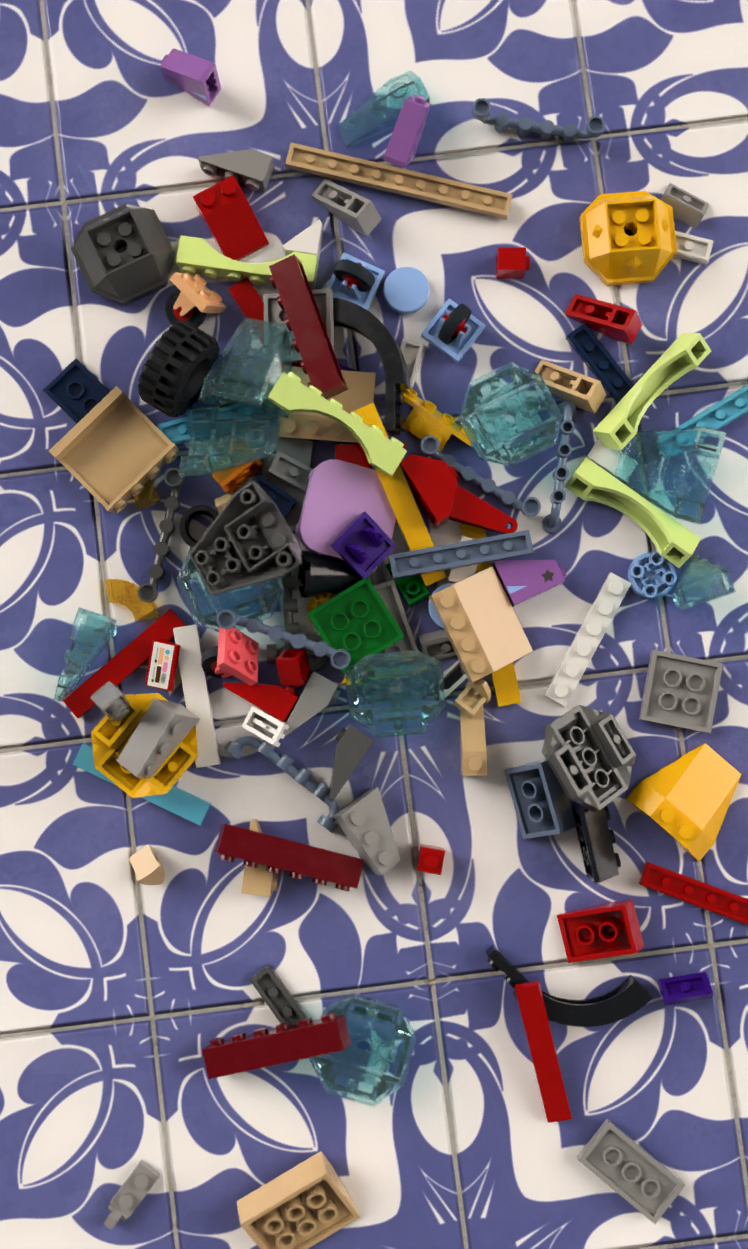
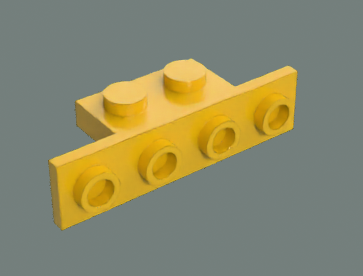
(427, 421)

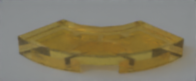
(127, 594)

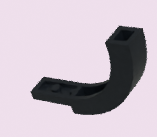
(396, 373)
(590, 1012)

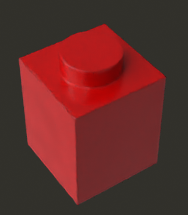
(511, 263)
(293, 667)
(430, 859)

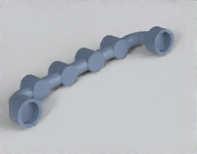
(482, 108)
(529, 507)
(552, 522)
(339, 658)
(285, 763)

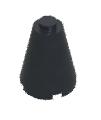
(324, 575)

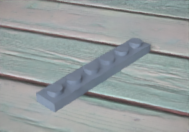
(461, 554)

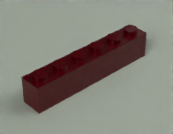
(307, 326)
(288, 856)
(276, 1046)

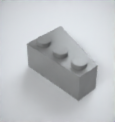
(156, 737)
(369, 831)

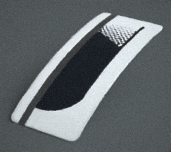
(453, 678)

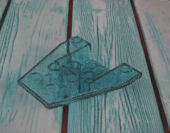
(250, 366)

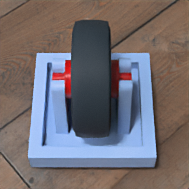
(355, 280)
(453, 330)

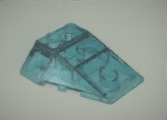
(227, 440)
(672, 468)

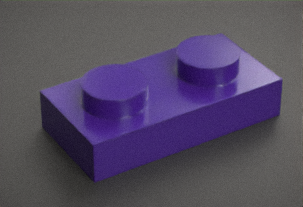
(685, 988)

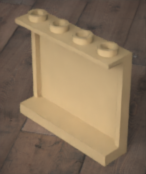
(114, 451)

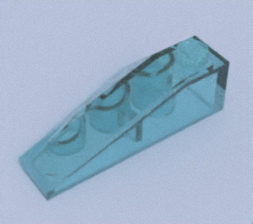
(381, 109)
(90, 636)

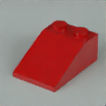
(230, 219)
(601, 931)

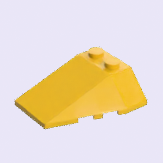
(689, 798)

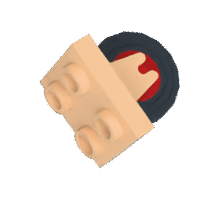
(191, 300)

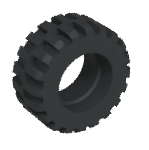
(177, 369)

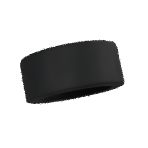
(188, 516)

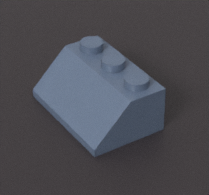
(539, 800)

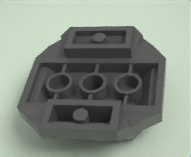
(137, 270)
(589, 756)

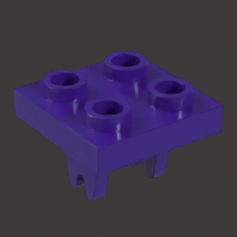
(363, 545)

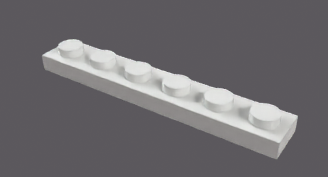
(587, 639)

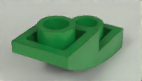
(411, 588)

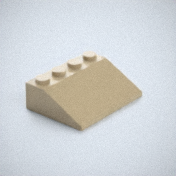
(320, 427)
(481, 624)
(297, 1207)

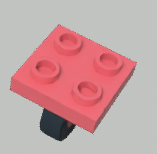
(232, 657)

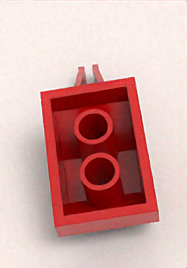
(444, 500)

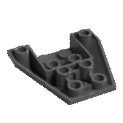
(246, 543)

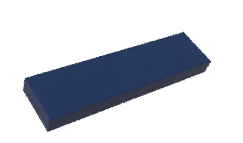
(600, 362)

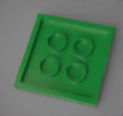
(356, 622)

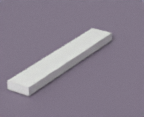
(197, 693)

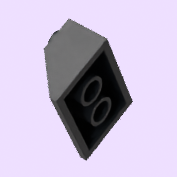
(596, 843)

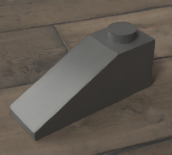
(348, 754)

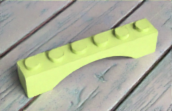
(198, 256)
(294, 397)
(623, 420)
(670, 537)

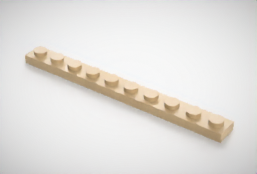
(398, 180)

